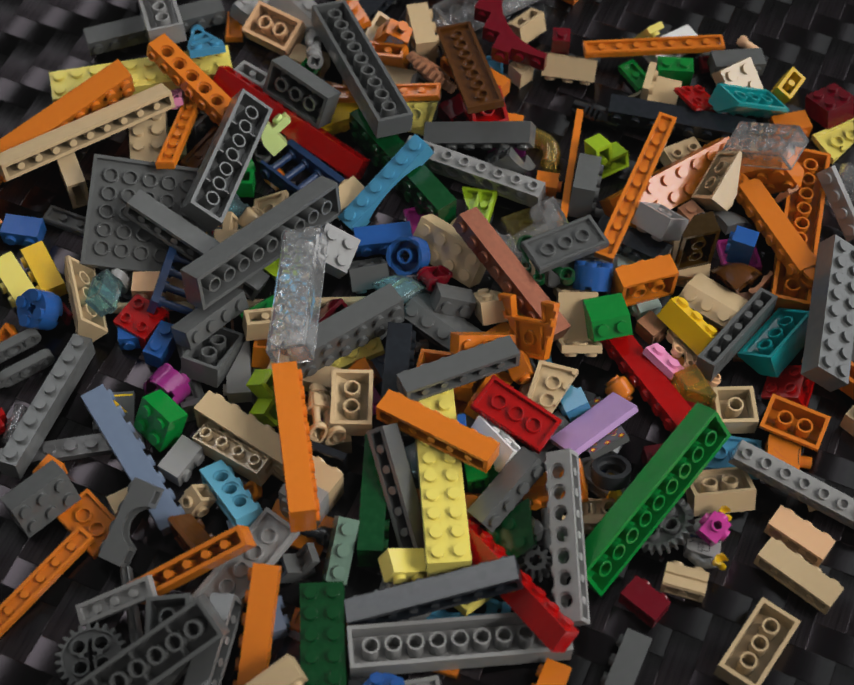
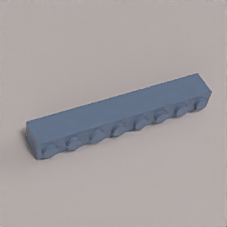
(130, 451)

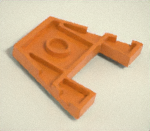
(532, 334)

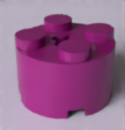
(170, 381)

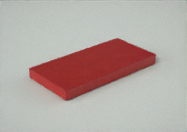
(516, 414)

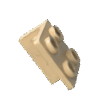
(659, 88)

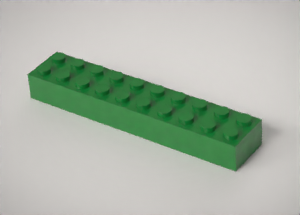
(652, 495)

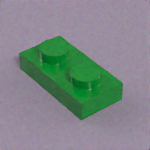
(633, 74)

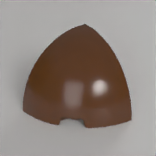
(736, 275)

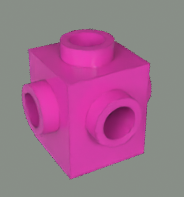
(707, 531)

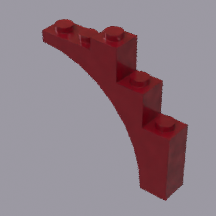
(506, 44)

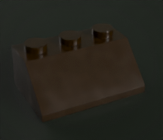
(698, 241)

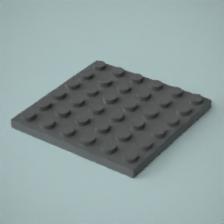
(113, 238)

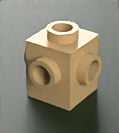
(197, 500)

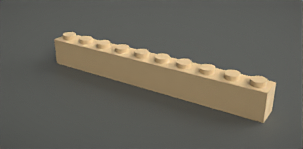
(85, 131)

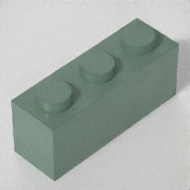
(340, 549)

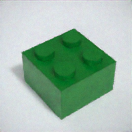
(160, 420)

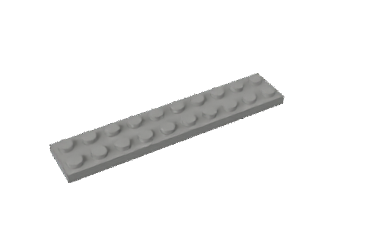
(272, 540)

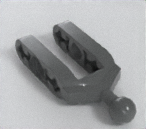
(27, 366)

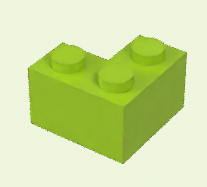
(613, 154)
(262, 386)

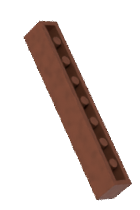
(504, 266)

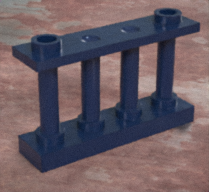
(305, 161)
(163, 285)

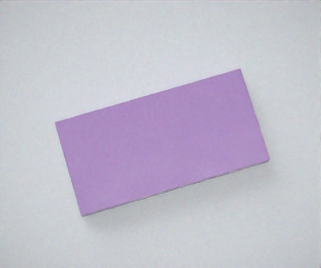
(594, 423)

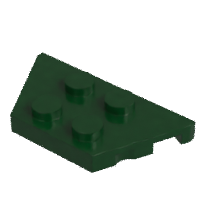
(517, 530)

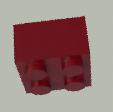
(830, 106)

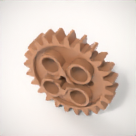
(431, 71)

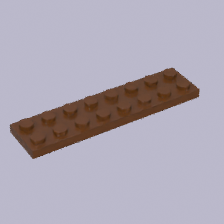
(469, 67)

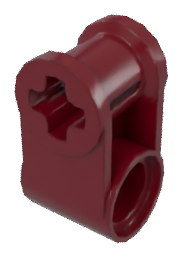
(431, 274)

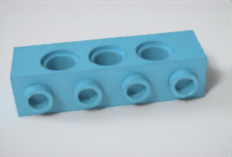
(230, 494)

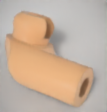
(744, 43)

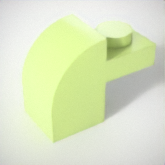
(271, 136)

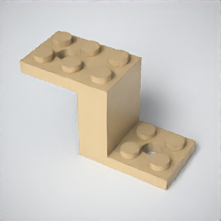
(572, 309)

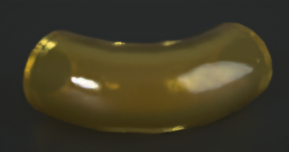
(550, 150)

